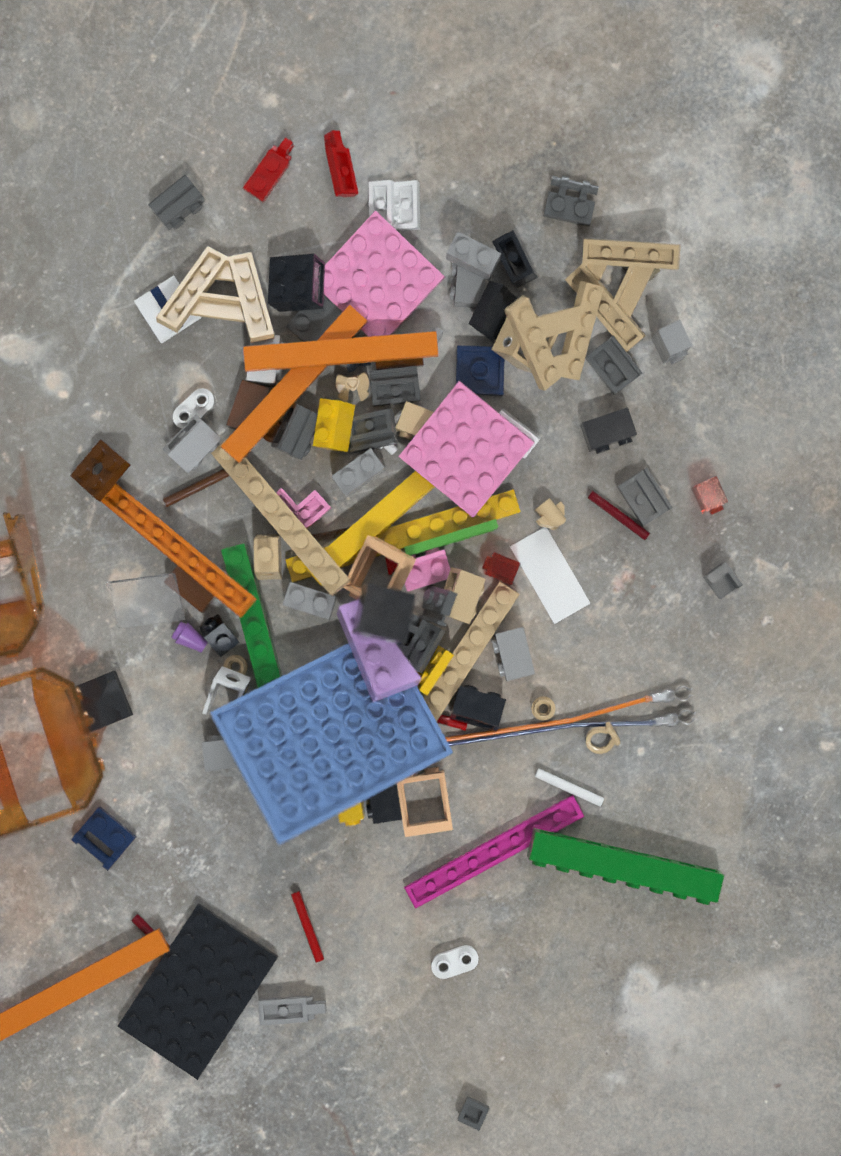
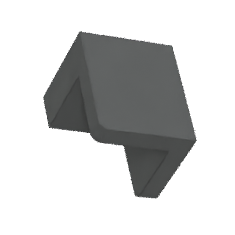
(722, 580)

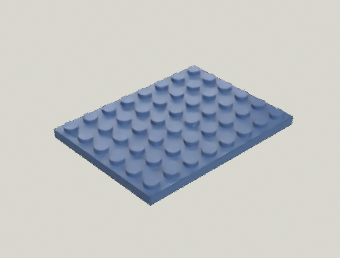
(322, 744)

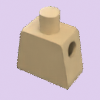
(267, 556)

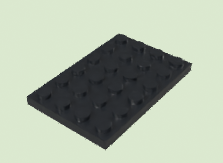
(198, 991)

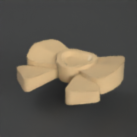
(358, 382)

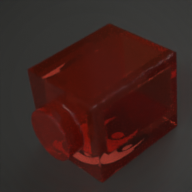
(710, 495)
(501, 568)

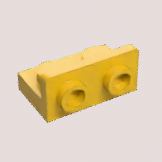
(434, 669)

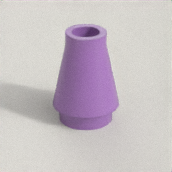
(189, 637)

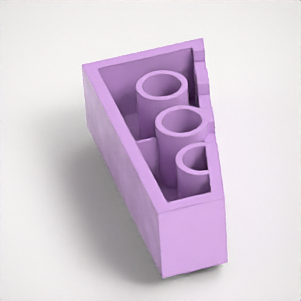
(379, 661)

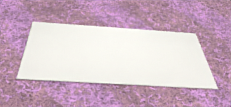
(550, 575)

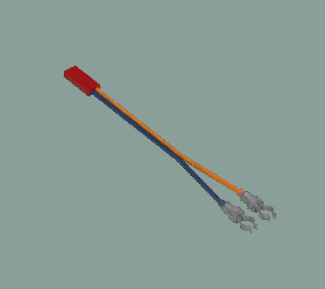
(664, 696)

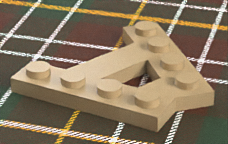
(642, 260)
(192, 299)
(534, 330)

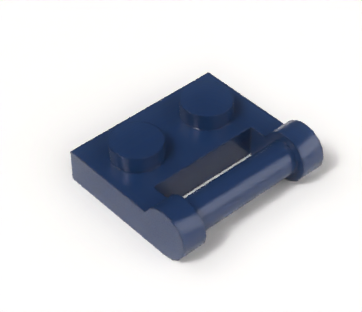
(109, 832)

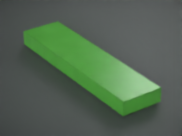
(452, 537)

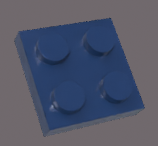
(480, 370)

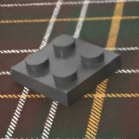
(311, 324)

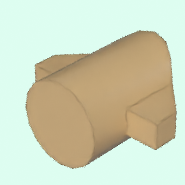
(551, 515)

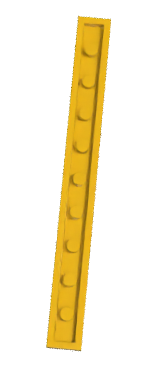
(429, 527)

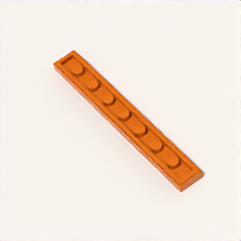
(340, 351)
(287, 391)
(178, 550)
(82, 983)

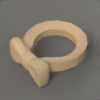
(615, 740)

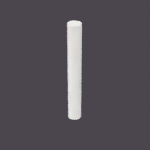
(569, 787)

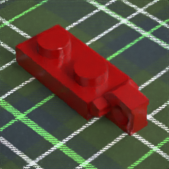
(340, 165)
(269, 171)

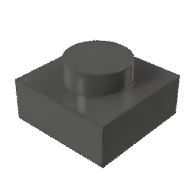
(473, 1113)

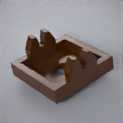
(113, 468)

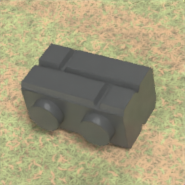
(177, 203)
(296, 432)

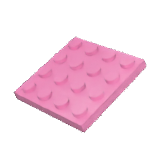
(379, 276)
(466, 449)

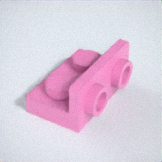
(428, 569)

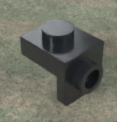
(218, 635)

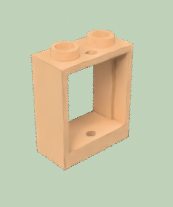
(365, 559)
(428, 826)

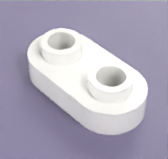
(193, 408)
(453, 959)

